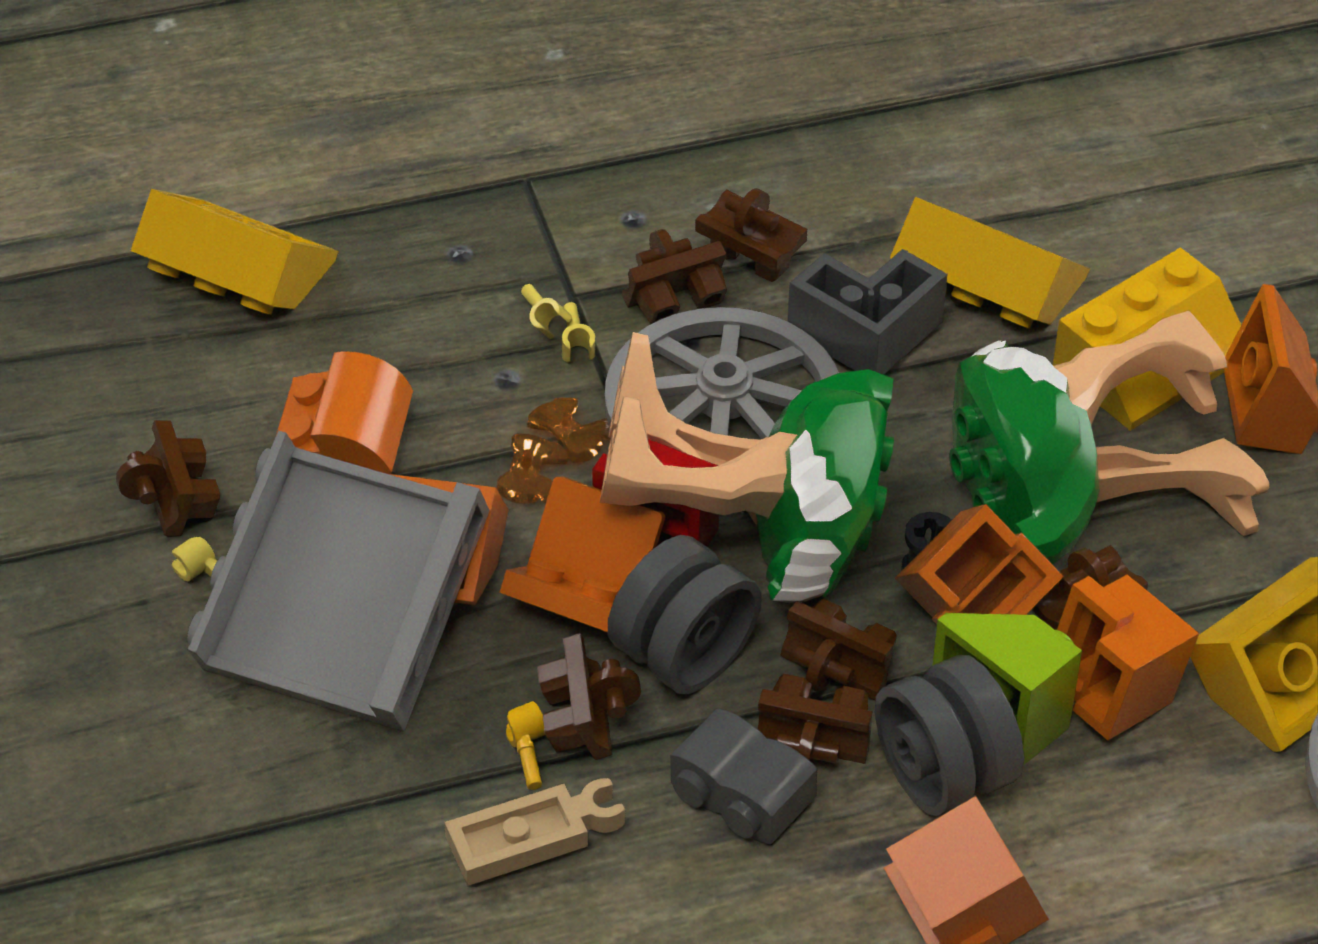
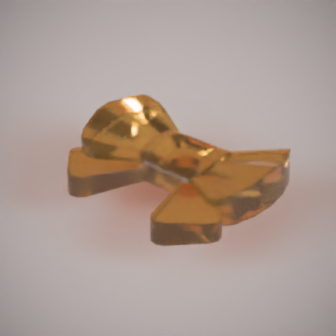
(580, 441)
(522, 481)

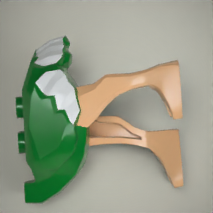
(1031, 446)
(803, 485)

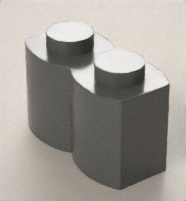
(743, 776)

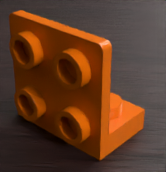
(583, 553)

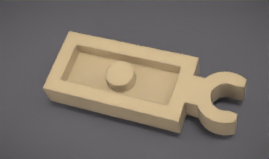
(530, 829)

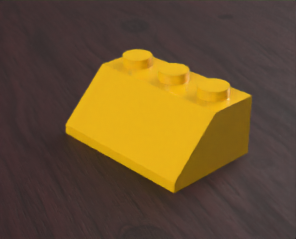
(229, 251)
(990, 264)
(1131, 308)
(1265, 659)

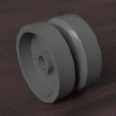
(684, 614)
(949, 734)

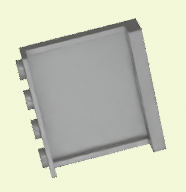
(337, 583)

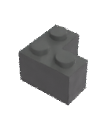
(872, 318)

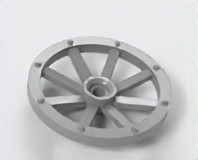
(725, 383)

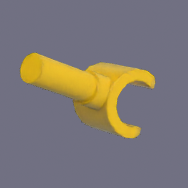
(523, 726)

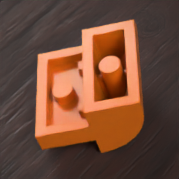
(349, 411)

